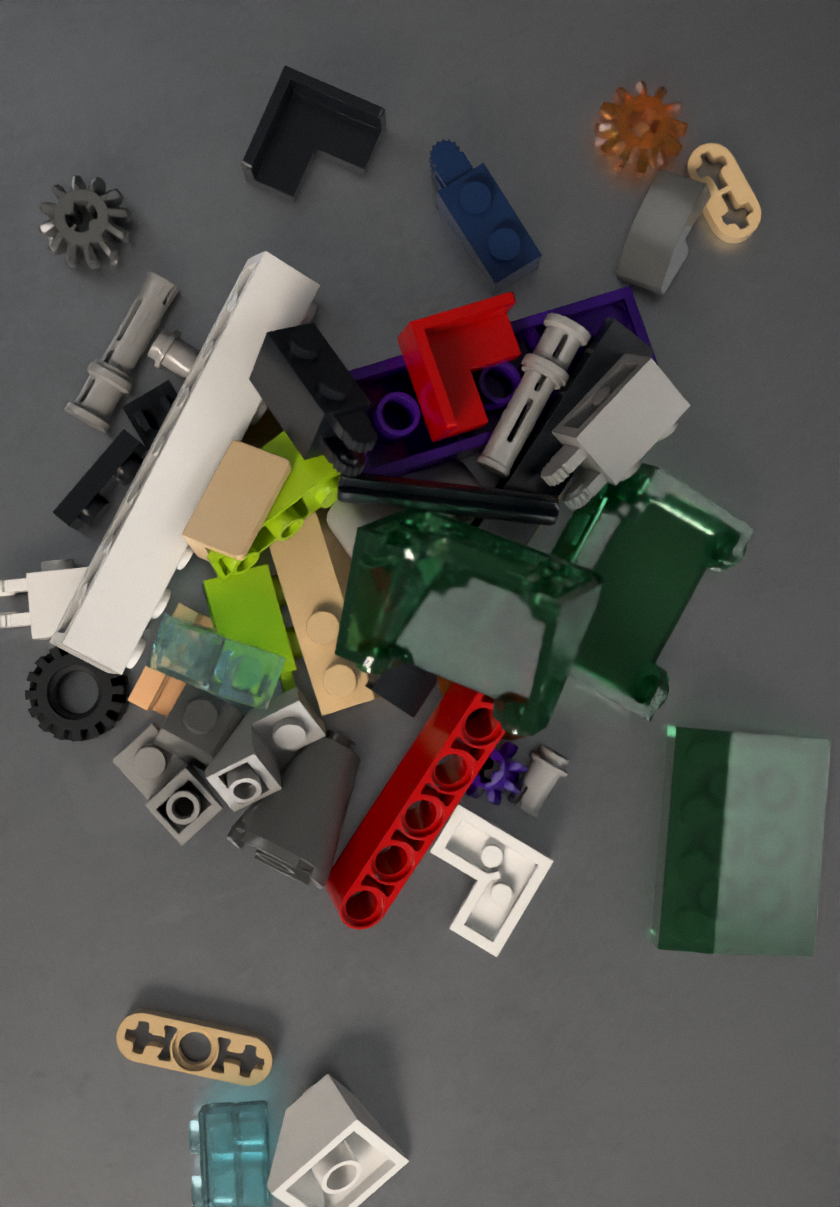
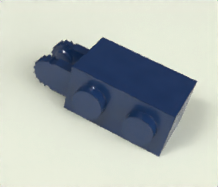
(482, 219)

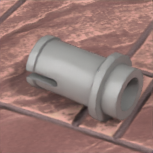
(173, 353)
(539, 779)

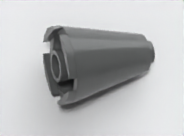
(304, 820)

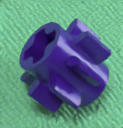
(502, 780)

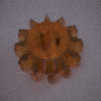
(654, 143)

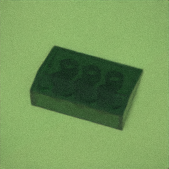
(740, 843)

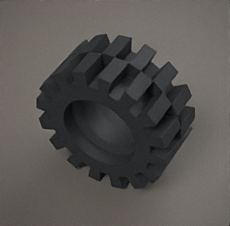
(58, 720)

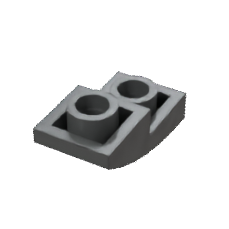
(659, 231)

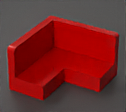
(444, 353)

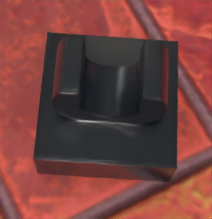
(150, 411)

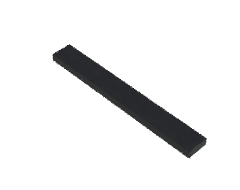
(410, 685)

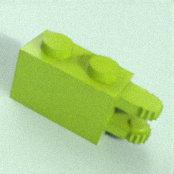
(249, 611)

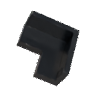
(309, 120)

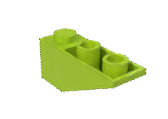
(306, 489)

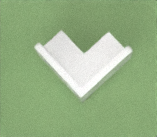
(504, 871)

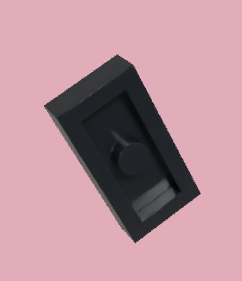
(87, 499)

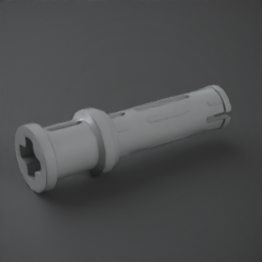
(112, 373)
(550, 374)

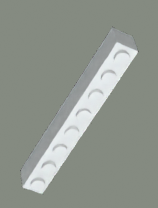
(213, 407)

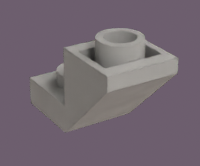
(249, 762)
(170, 784)

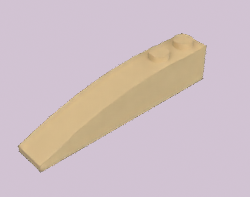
(314, 584)

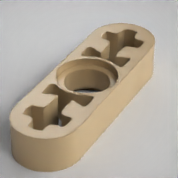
(158, 1026)

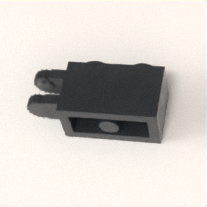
(314, 397)

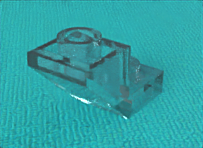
(215, 662)

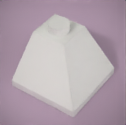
(331, 1150)

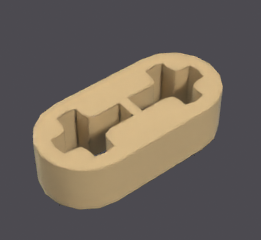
(733, 186)

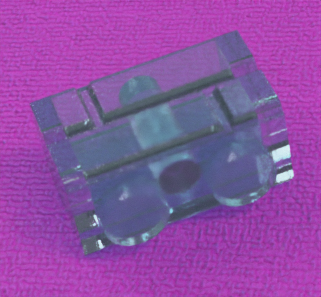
(233, 1155)

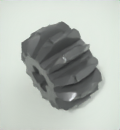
(102, 229)

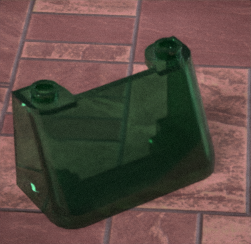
(651, 548)
(467, 611)

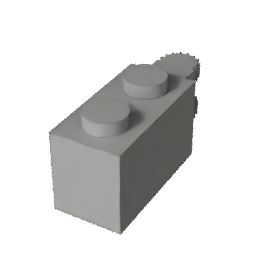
(614, 428)

